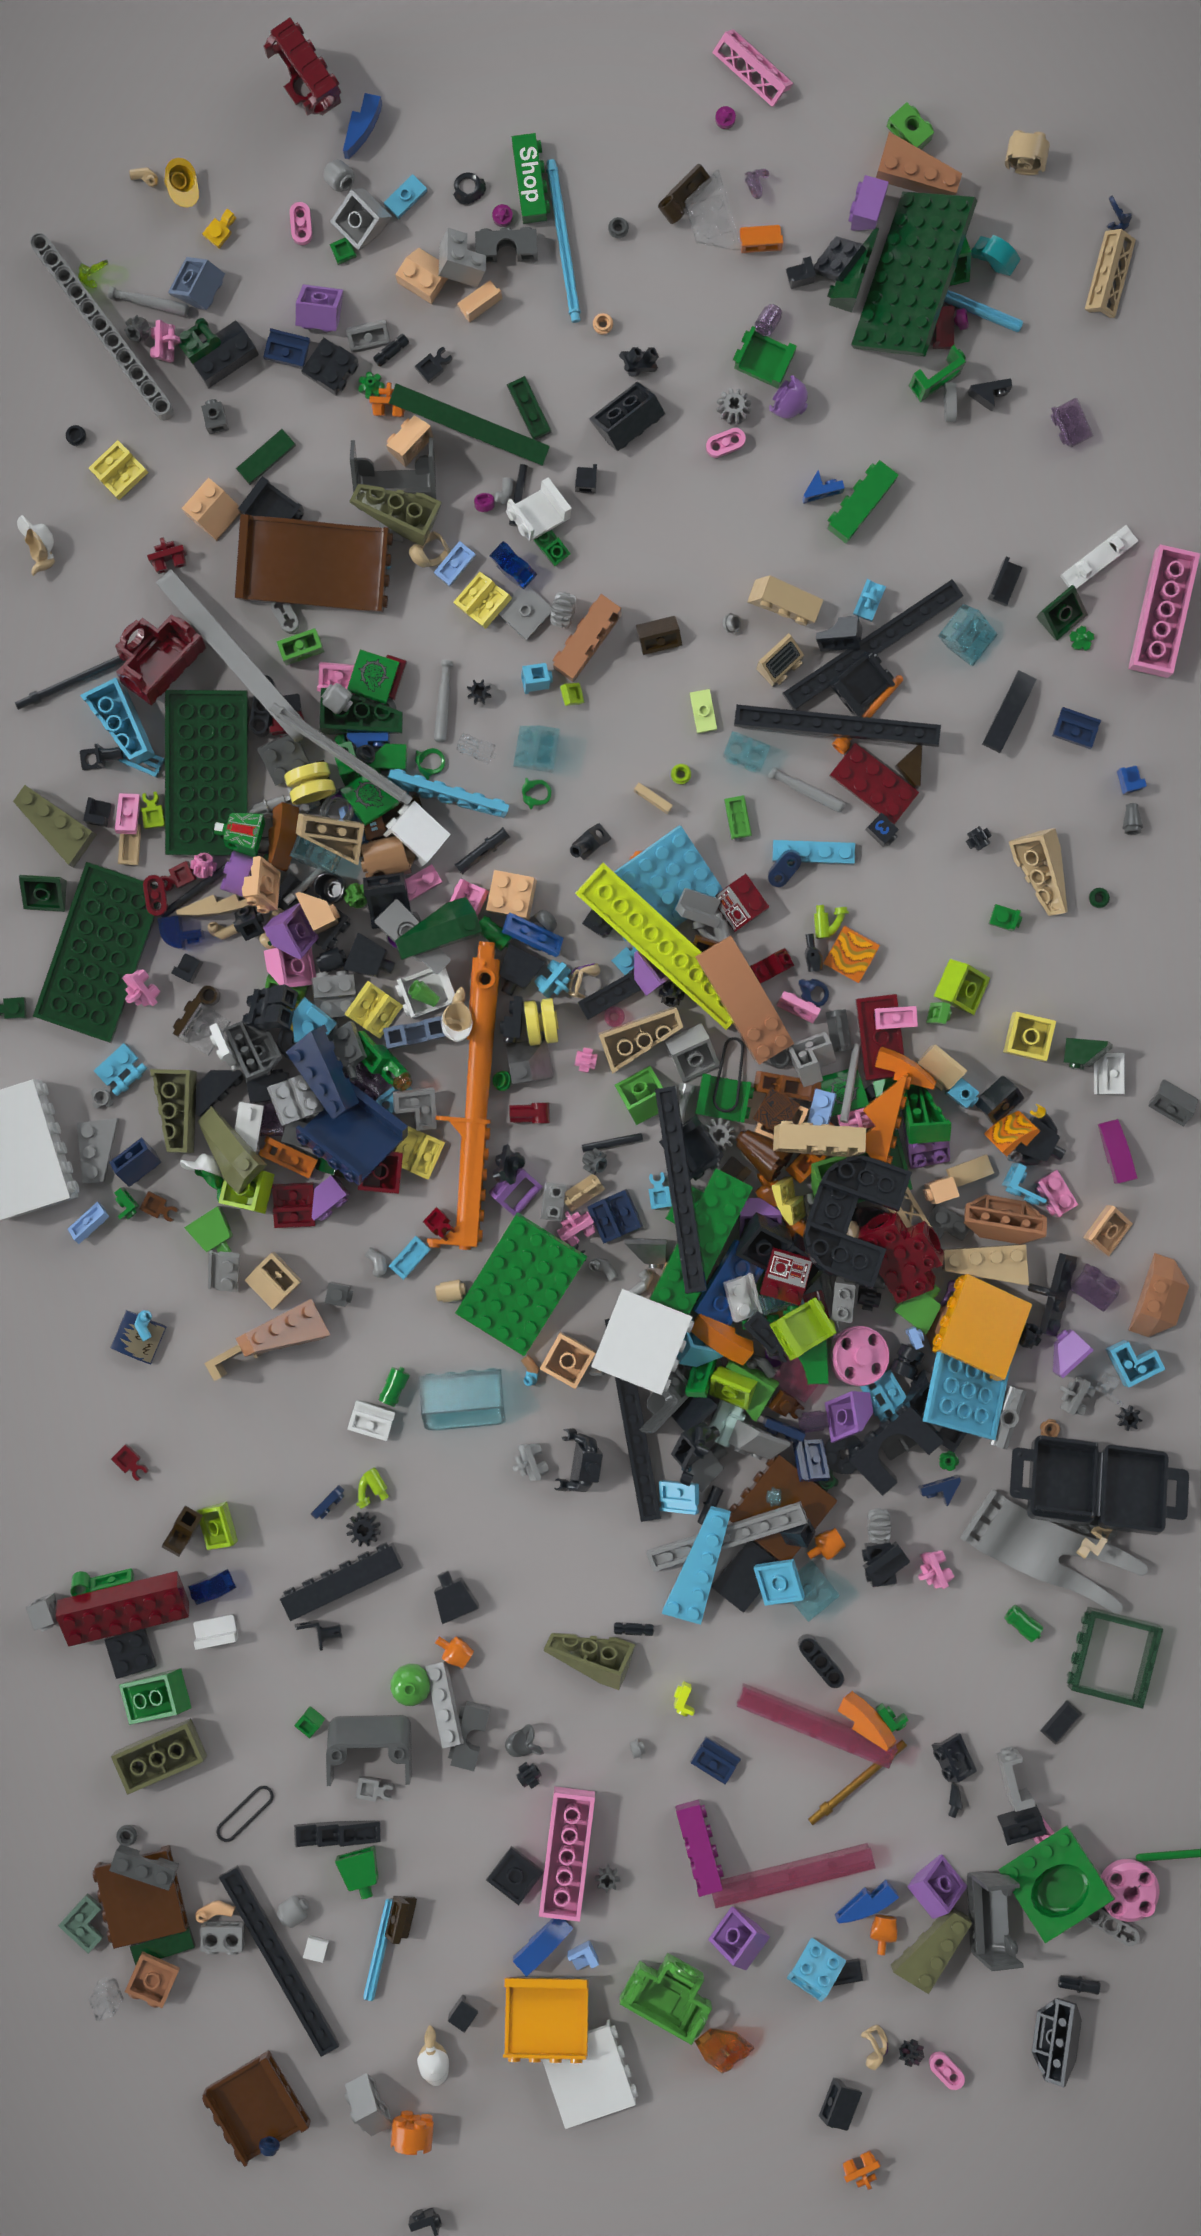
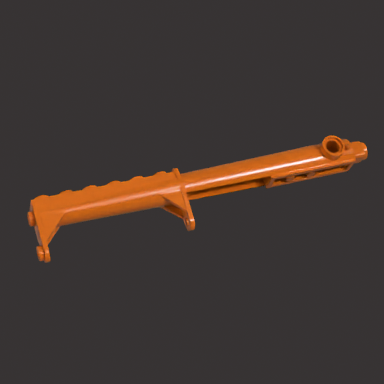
(474, 1124)

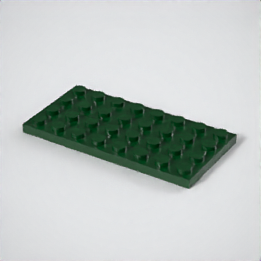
(914, 273)
(204, 767)
(94, 953)

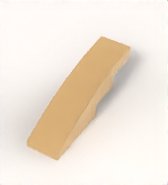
(211, 906)

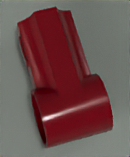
(530, 1113)

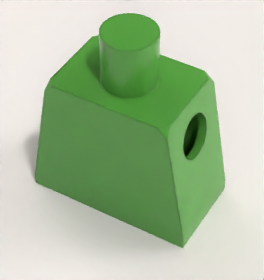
(211, 1230)
(920, 1310)

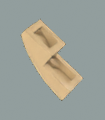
(971, 1170)

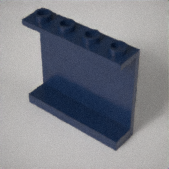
(355, 1140)

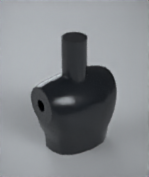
(814, 961)

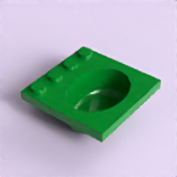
(1057, 1884)

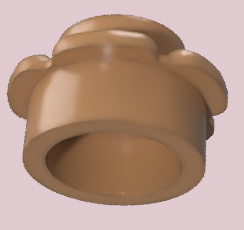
(1050, 1423)

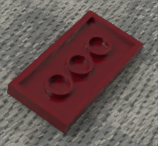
(874, 783)
(874, 1039)

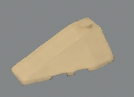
(1042, 863)

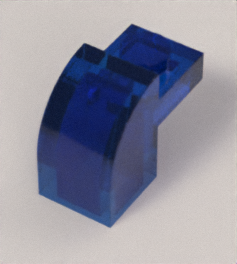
(512, 566)
(173, 934)

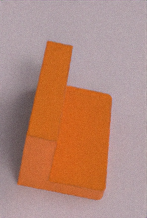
(761, 238)

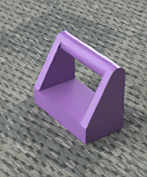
(504, 1189)

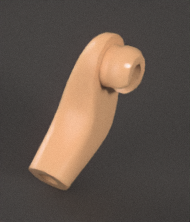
(212, 1909)

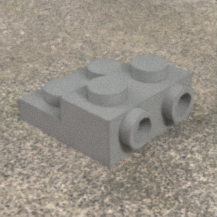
(333, 993)
(294, 1100)

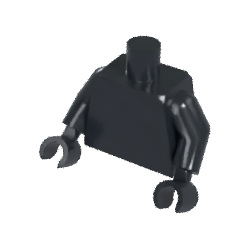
(692, 1446)
(585, 1464)

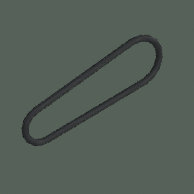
(739, 1077)

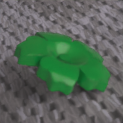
(1081, 639)

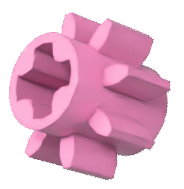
(203, 865)
(585, 1060)

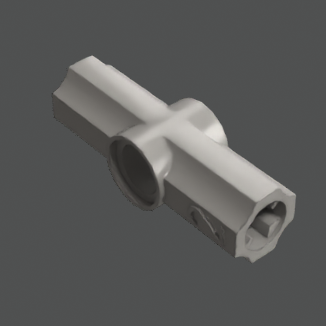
(1012, 1403)

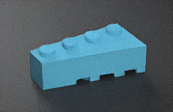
(119, 717)

